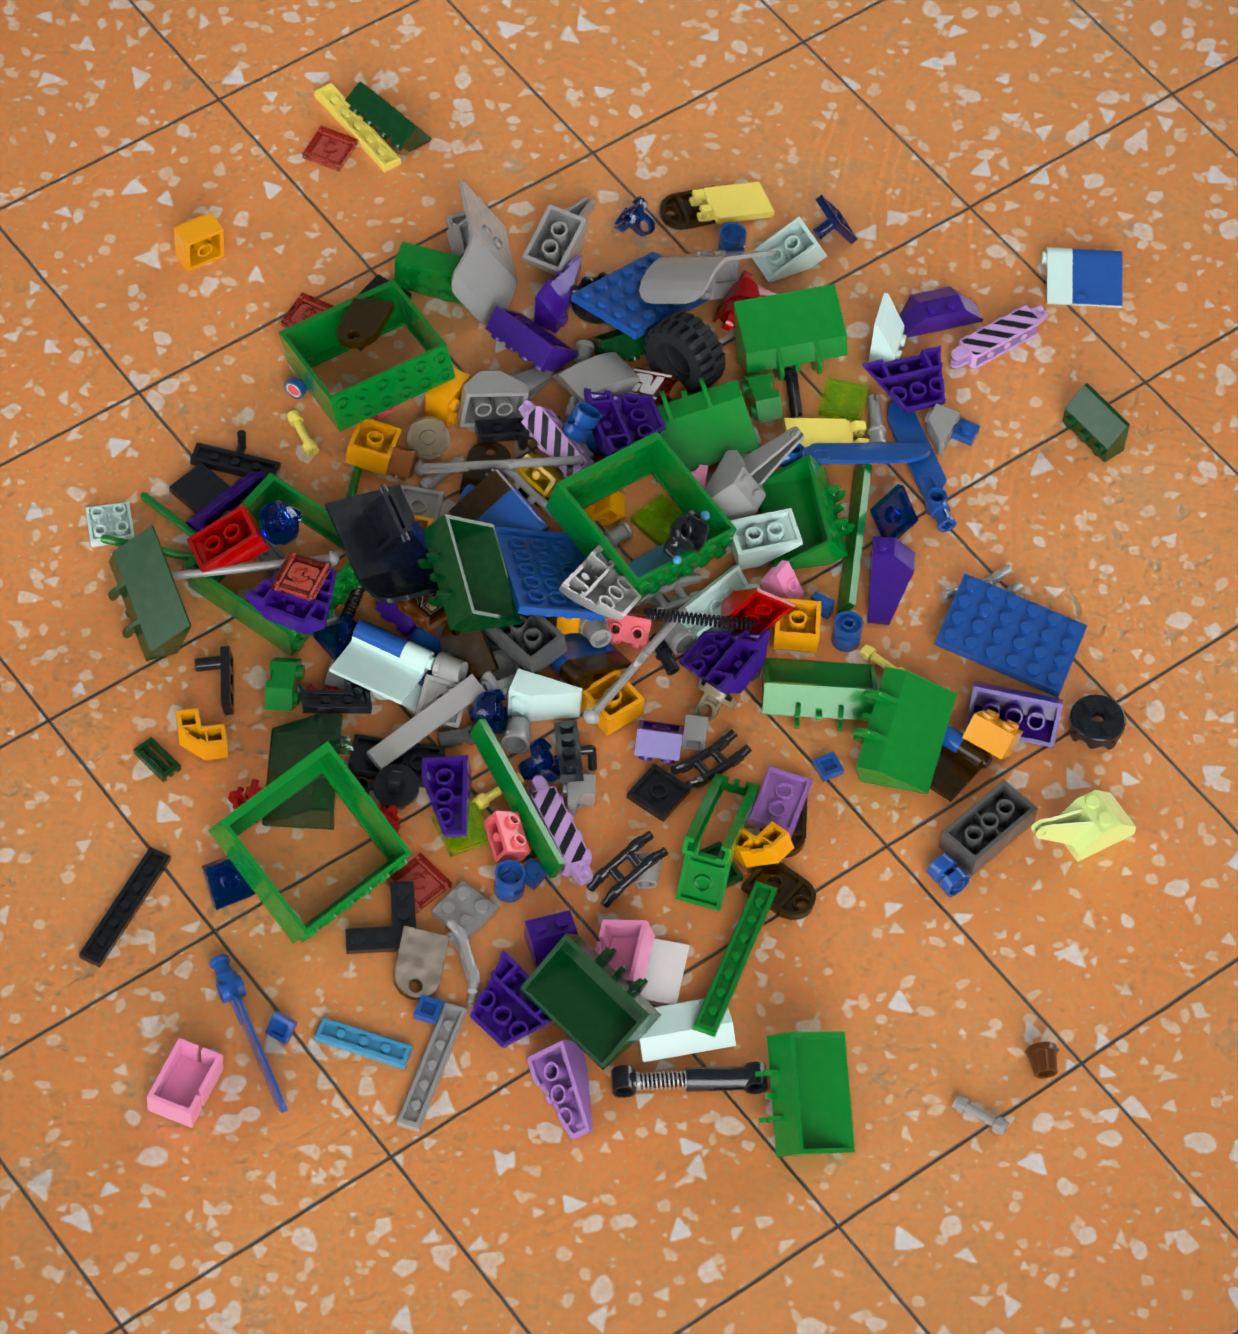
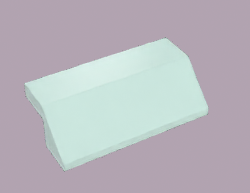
(710, 599)
(674, 1033)

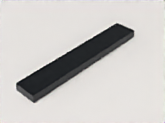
(125, 907)

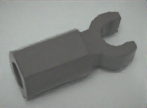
(455, 737)

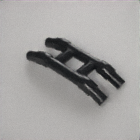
(714, 751)
(640, 868)

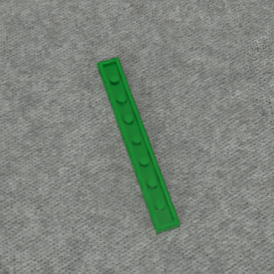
(854, 540)
(517, 798)
(735, 959)

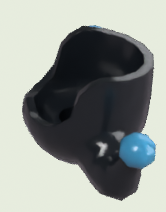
(687, 533)

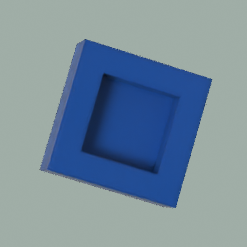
(965, 431)
(826, 604)
(828, 766)
(534, 873)
(428, 1009)
(281, 1027)

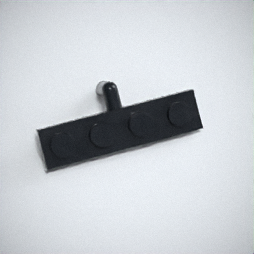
(503, 430)
(231, 461)
(570, 752)

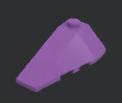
(564, 1080)

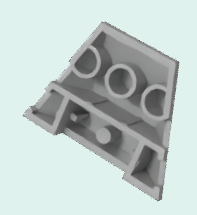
(599, 374)
(600, 587)

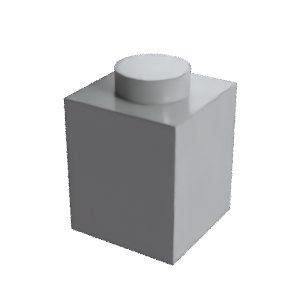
(695, 733)

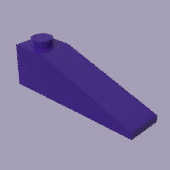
(554, 298)
(890, 573)
(449, 792)

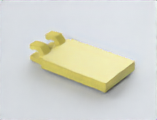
(732, 203)
(827, 430)

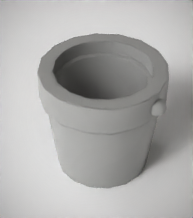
(596, 631)
(680, 639)
(449, 668)
(516, 735)
(650, 877)

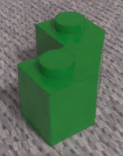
(764, 400)
(281, 689)

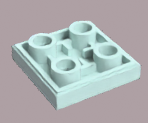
(109, 520)

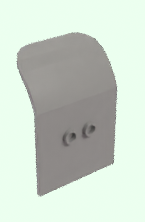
(486, 270)
(693, 276)

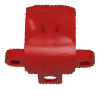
(742, 289)

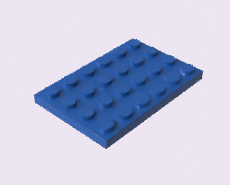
(619, 302)
(537, 568)
(1011, 635)

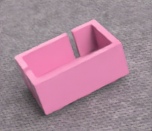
(632, 944)
(185, 1083)

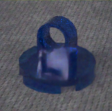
(633, 216)
(280, 522)
(540, 762)

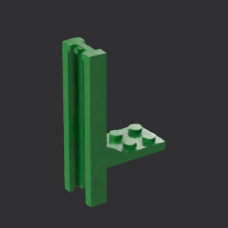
(702, 874)

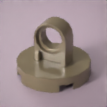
(428, 437)
(713, 698)

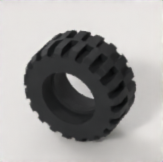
(686, 349)

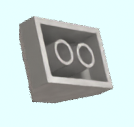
(559, 236)
(498, 395)
(739, 480)

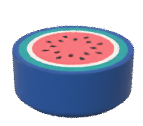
(295, 388)

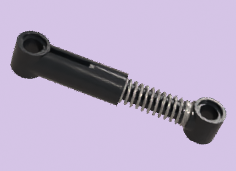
(627, 1081)

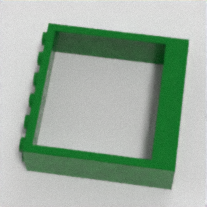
(317, 342)
(620, 470)
(314, 517)
(325, 762)

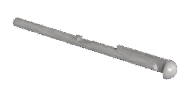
(421, 468)
(332, 558)
(591, 716)

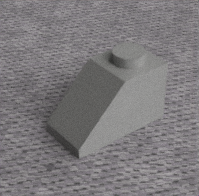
(940, 426)

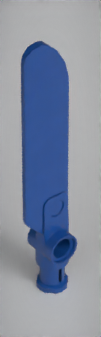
(860, 453)
(926, 472)
(232, 989)

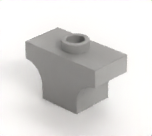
(580, 793)

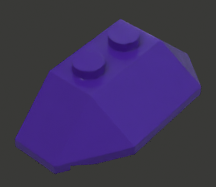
(938, 311)

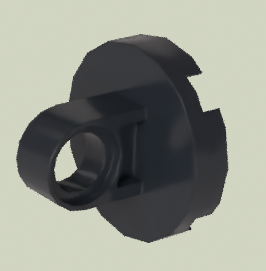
(396, 786)

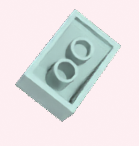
(794, 252)
(887, 333)
(764, 538)
(543, 698)

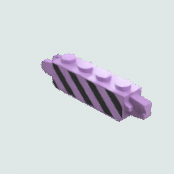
(998, 337)
(548, 432)
(562, 830)

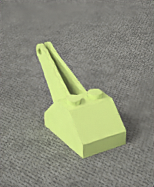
(1087, 825)

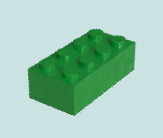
(426, 271)

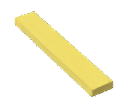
(367, 137)

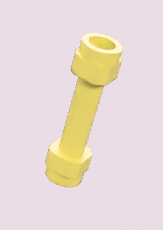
(296, 420)
(869, 654)
(482, 800)

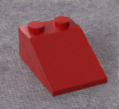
(228, 541)
(756, 605)

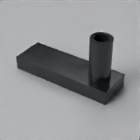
(226, 664)

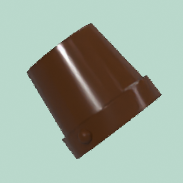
(1043, 1059)

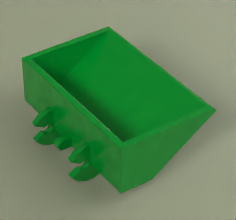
(789, 330)
(707, 424)
(807, 492)
(816, 689)
(903, 731)
(809, 1093)

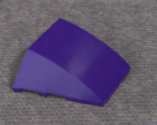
(911, 381)
(623, 419)
(293, 611)
(727, 659)
(504, 1009)

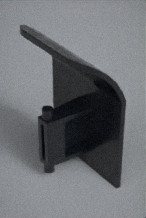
(382, 544)

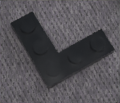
(352, 700)
(386, 938)

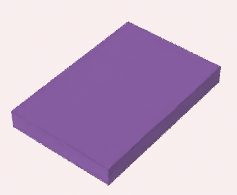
(780, 800)

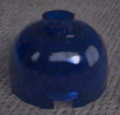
(489, 707)

